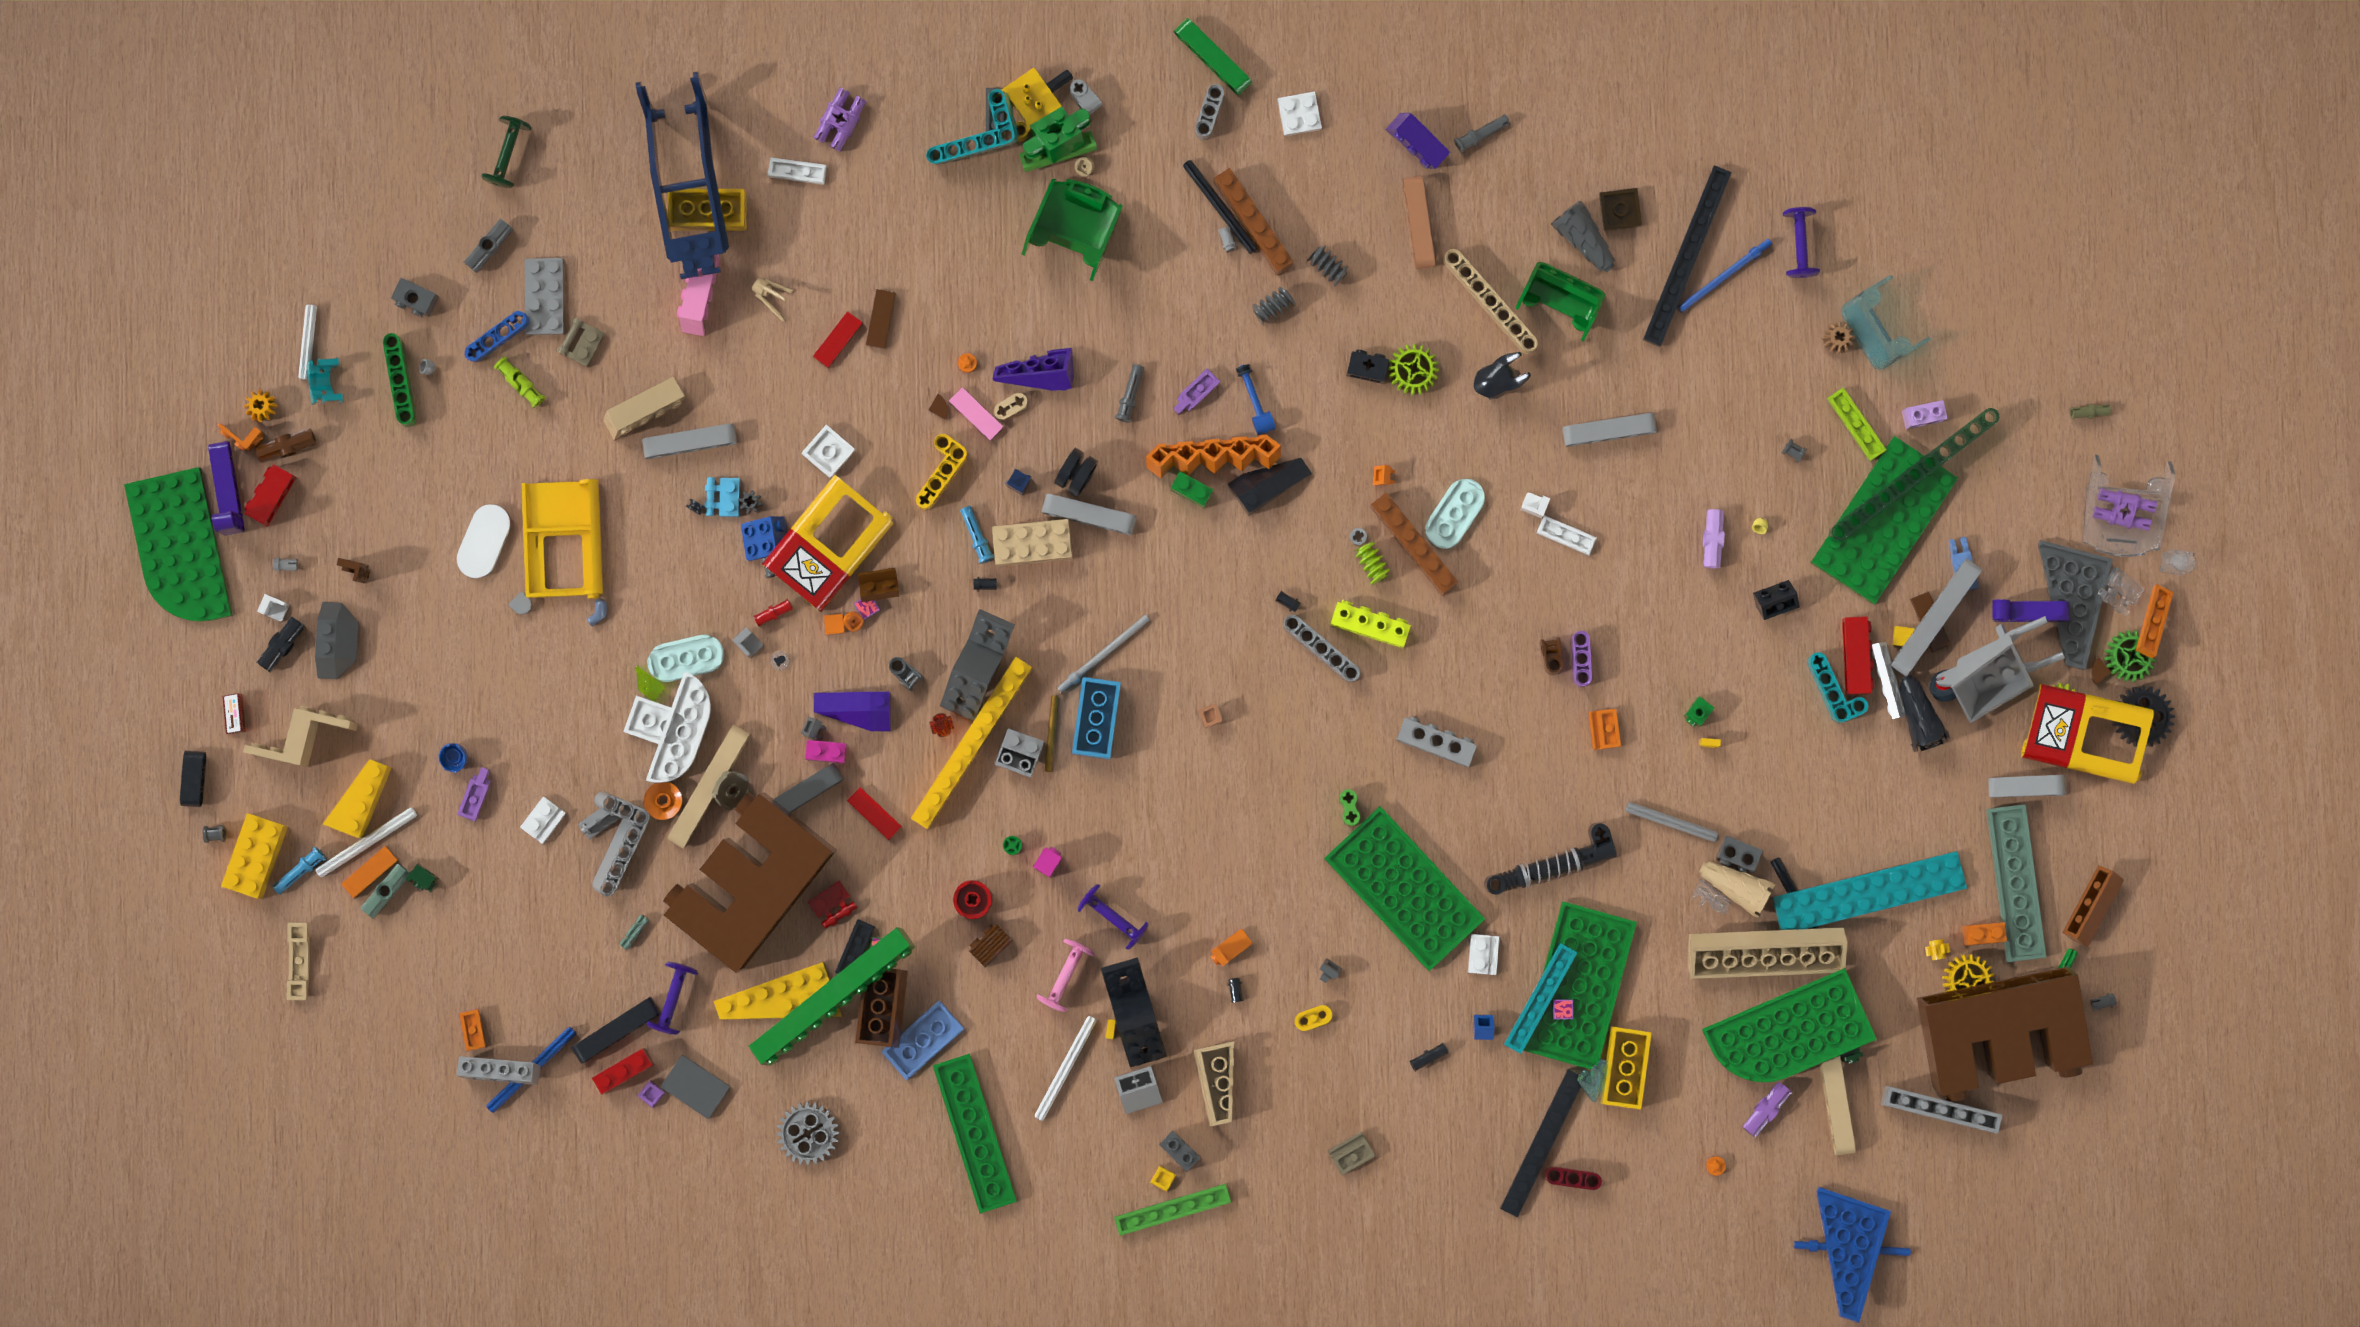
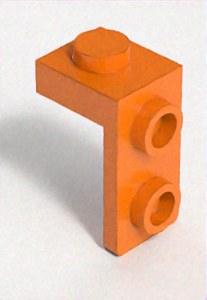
(253, 439)
(1230, 948)

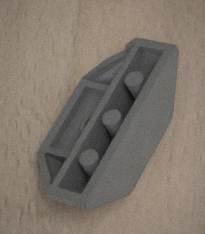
(335, 640)

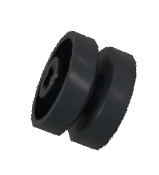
(1076, 472)

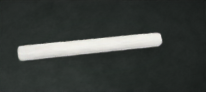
(366, 842)
(1065, 1068)

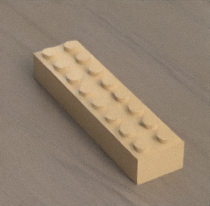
(1766, 953)

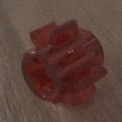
(941, 725)

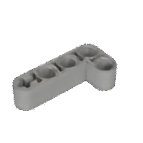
(2027, 786)

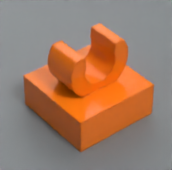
(1382, 475)

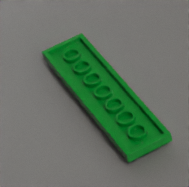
(974, 1133)

